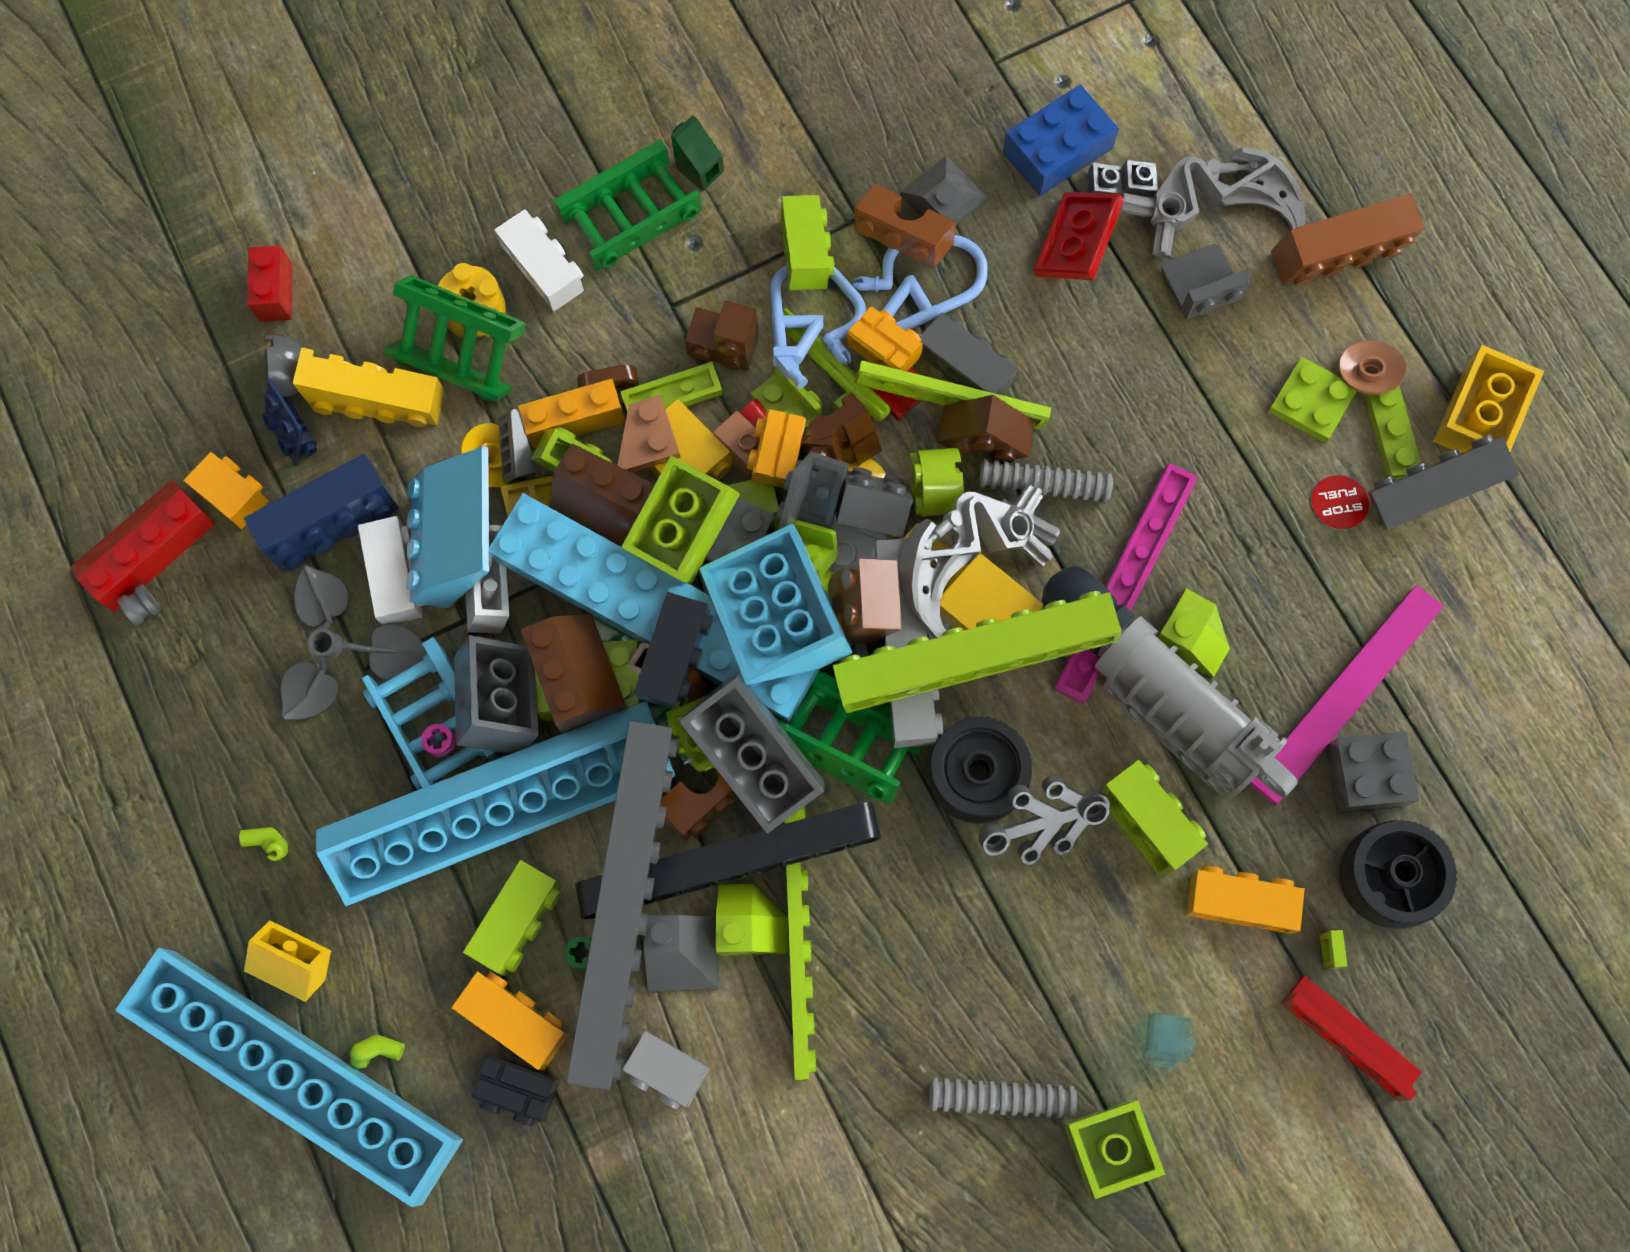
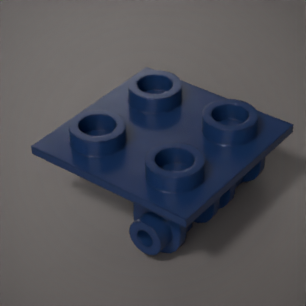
(288, 426)

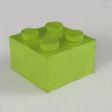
(1113, 1149)

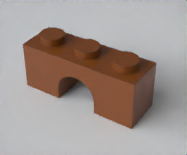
(922, 239)
(690, 811)

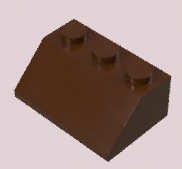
(598, 494)
(573, 670)

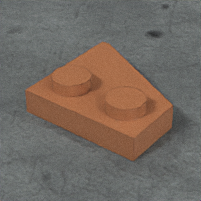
(647, 436)

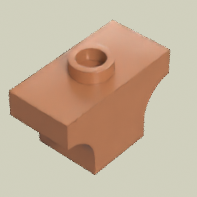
(739, 439)

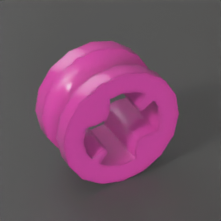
(429, 736)

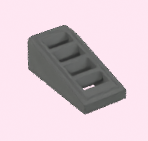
(514, 448)

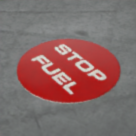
(1340, 502)

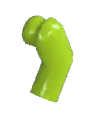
(268, 839)
(372, 1047)

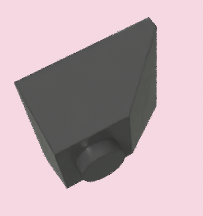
(944, 191)
(681, 953)

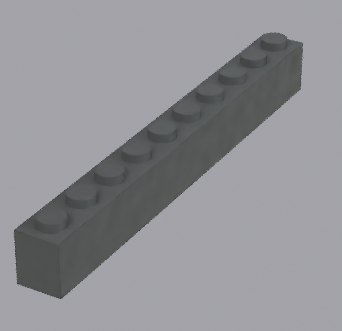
(620, 906)

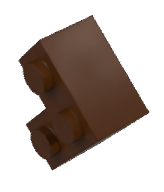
(724, 336)
(988, 426)

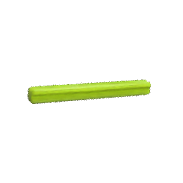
(841, 374)

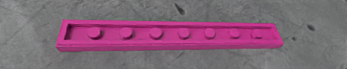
(1133, 569)
(1354, 685)

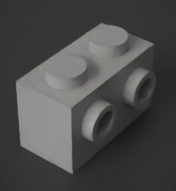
(666, 1070)

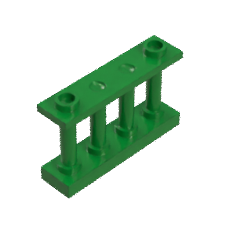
(615, 180)
(473, 318)
(848, 768)

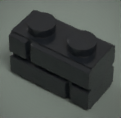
(516, 1090)

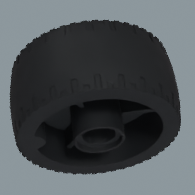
(982, 743)
(1371, 881)

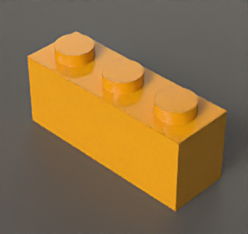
(576, 410)
(1245, 900)
(511, 1019)

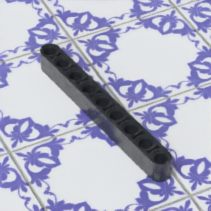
(749, 855)

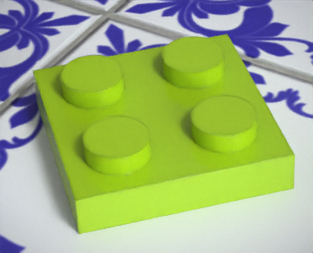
(1313, 400)

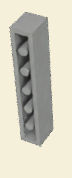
(911, 717)

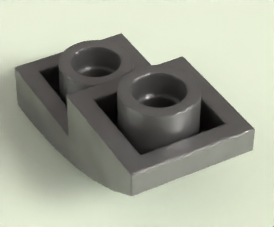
(1131, 178)

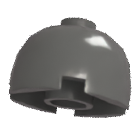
(281, 363)

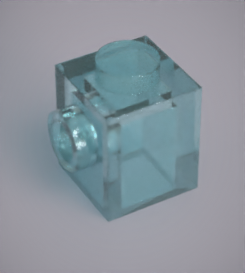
(1169, 1040)

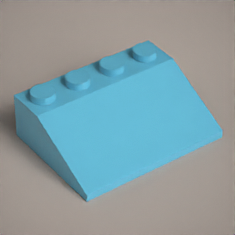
(448, 529)
(775, 608)

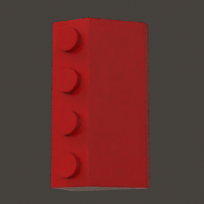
(142, 545)

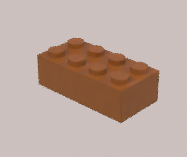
(1347, 240)

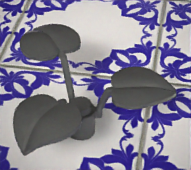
(304, 686)

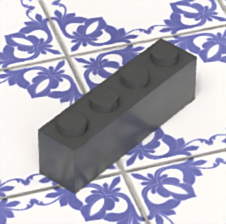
(1442, 482)

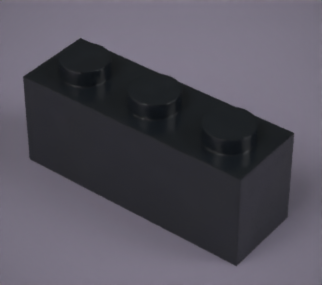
(674, 651)

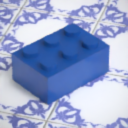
(1060, 140)

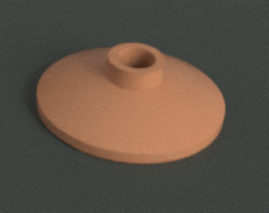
(1376, 358)

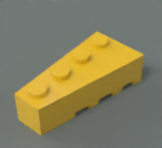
(367, 390)

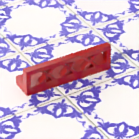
(1352, 1039)

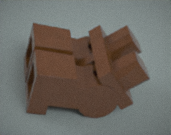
(843, 434)

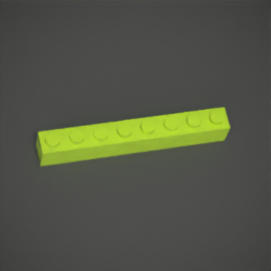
(978, 651)

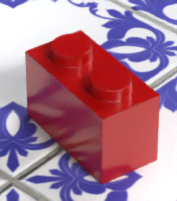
(269, 283)

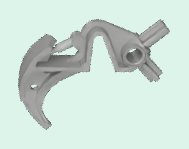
(1179, 194)
(998, 524)

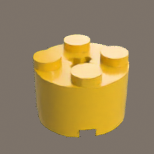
(475, 285)

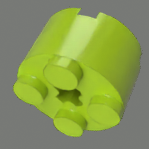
(935, 481)

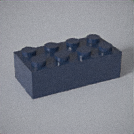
(321, 513)

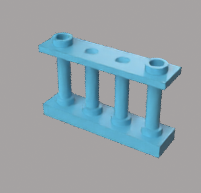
(434, 661)

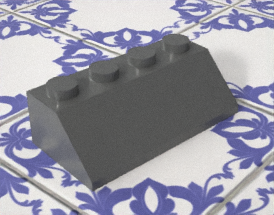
(753, 752)

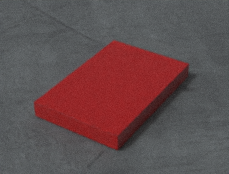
(1078, 235)

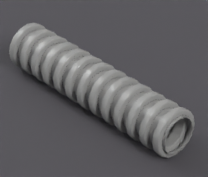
(1047, 480)
(1003, 1098)

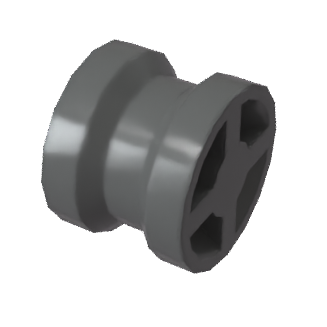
(139, 604)

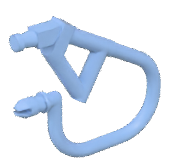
(911, 286)
(789, 357)

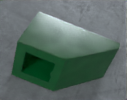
(696, 153)

